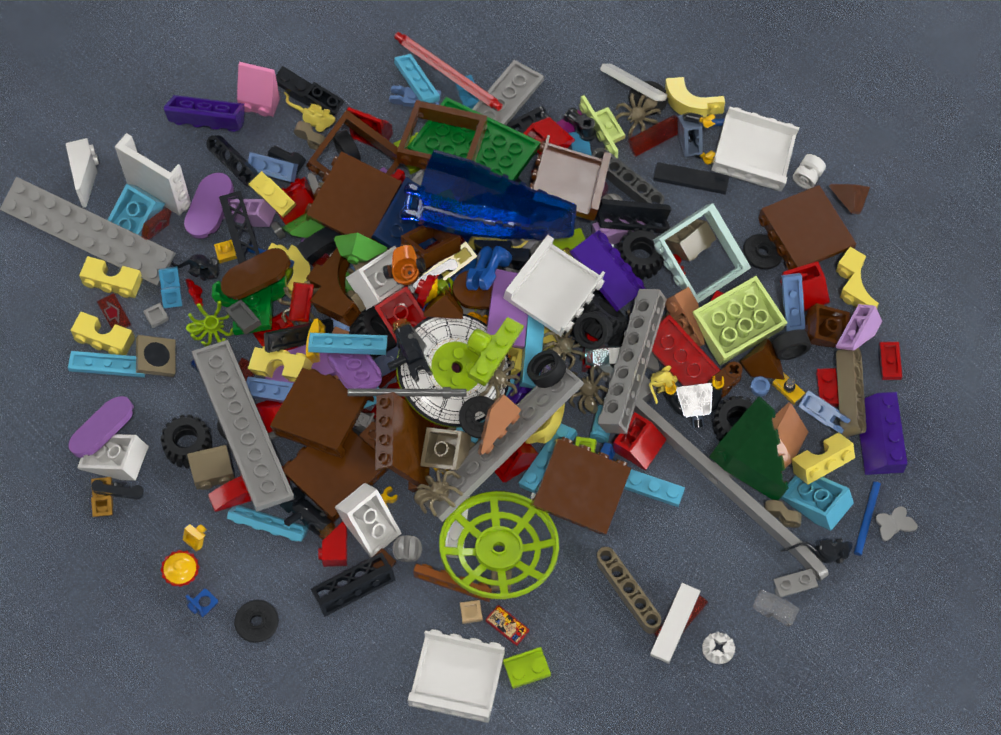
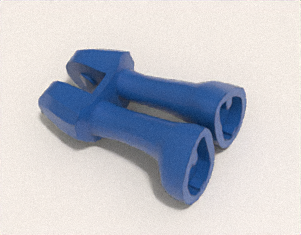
(490, 259)

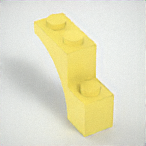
(272, 194)
(850, 268)

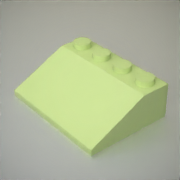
(739, 320)

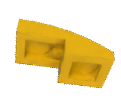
(316, 327)

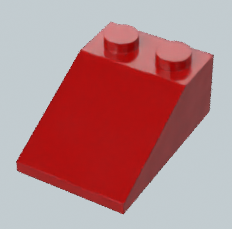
(381, 126)
(399, 306)

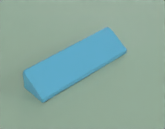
(532, 347)

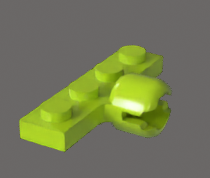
(492, 349)

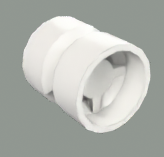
(809, 171)

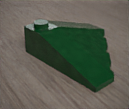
(752, 452)

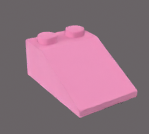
(257, 89)

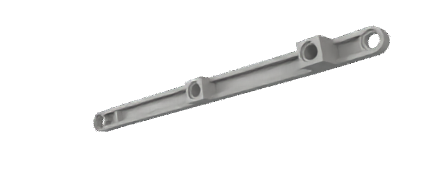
(722, 479)

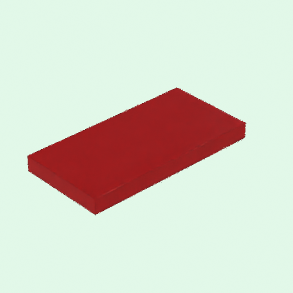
(677, 349)

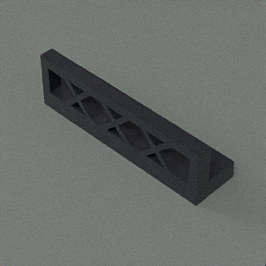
(633, 212)
(232, 225)
(356, 587)

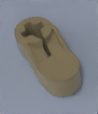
(304, 131)
(787, 517)

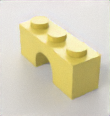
(125, 283)
(115, 342)
(266, 363)
(811, 467)

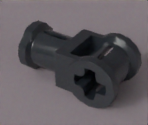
(582, 124)

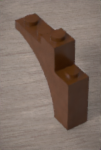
(331, 295)

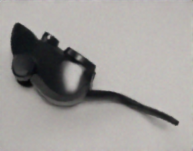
(201, 266)
(828, 550)

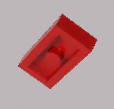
(890, 360)
(828, 385)

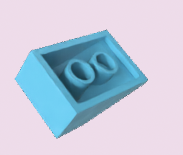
(135, 208)
(820, 501)

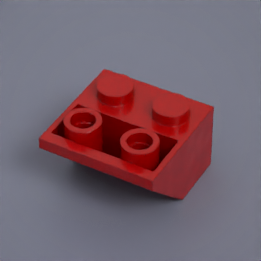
(542, 128)
(302, 195)
(813, 284)
(640, 443)

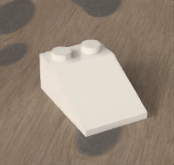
(83, 167)
(370, 281)
(117, 458)
(368, 519)

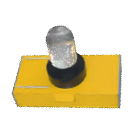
(789, 389)

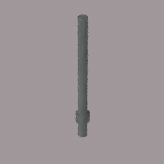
(446, 392)

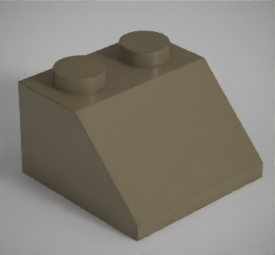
(691, 240)
(445, 448)
(211, 467)

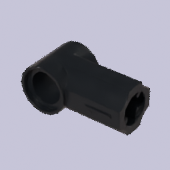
(293, 157)

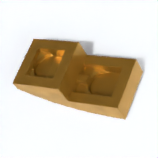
(102, 504)

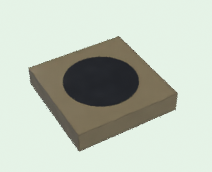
(155, 355)

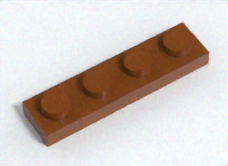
(442, 578)

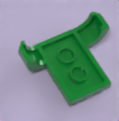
(259, 303)

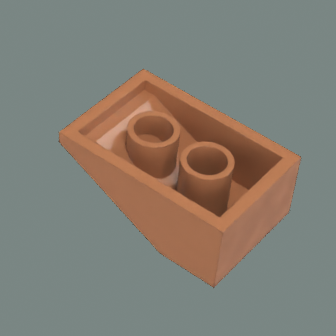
(791, 432)

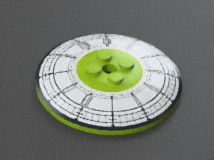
(446, 345)

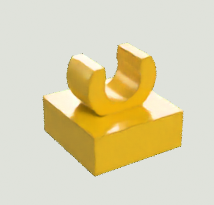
(225, 251)
(194, 536)

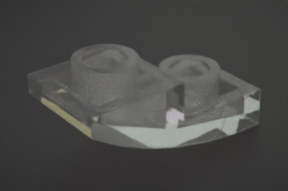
(774, 606)

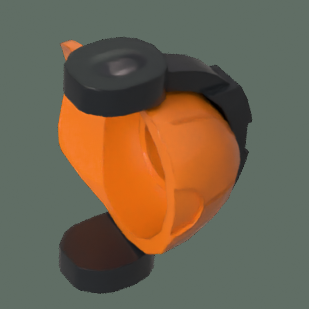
(405, 266)

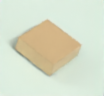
(471, 611)

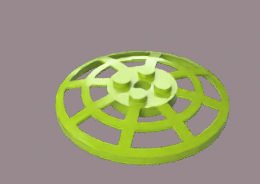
(498, 536)

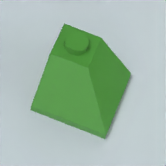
(301, 227)
(358, 247)

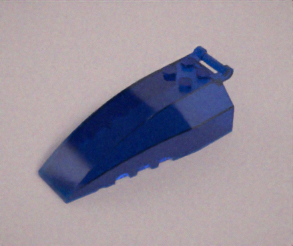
(476, 202)

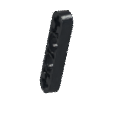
(234, 158)

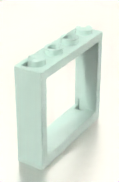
(726, 239)

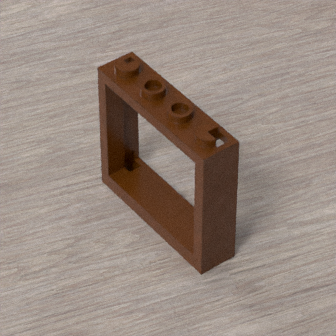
(443, 115)
(365, 132)

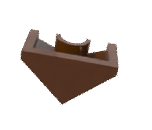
(851, 195)
(444, 306)
(763, 362)

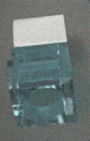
(602, 355)

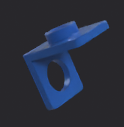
(195, 607)

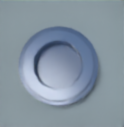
(760, 386)

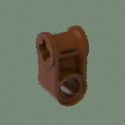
(730, 380)

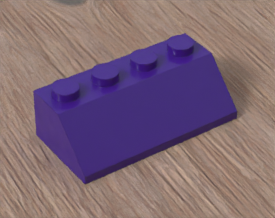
(205, 112)
(599, 255)
(883, 441)

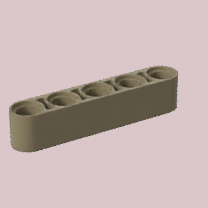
(851, 391)
(629, 599)

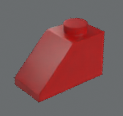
(517, 462)
(334, 547)

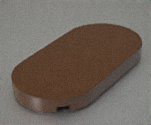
(255, 274)
(470, 298)

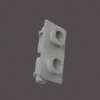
(364, 421)
(795, 583)

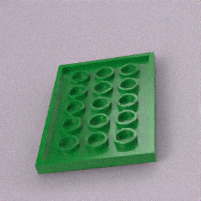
(501, 149)

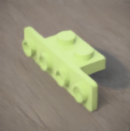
(606, 126)

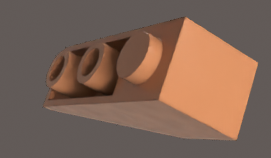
(681, 310)
(498, 418)

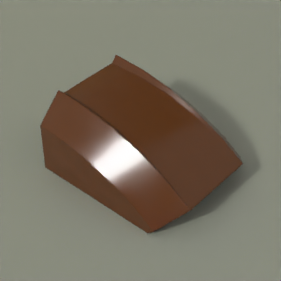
(825, 325)

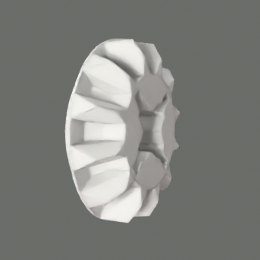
(716, 656)

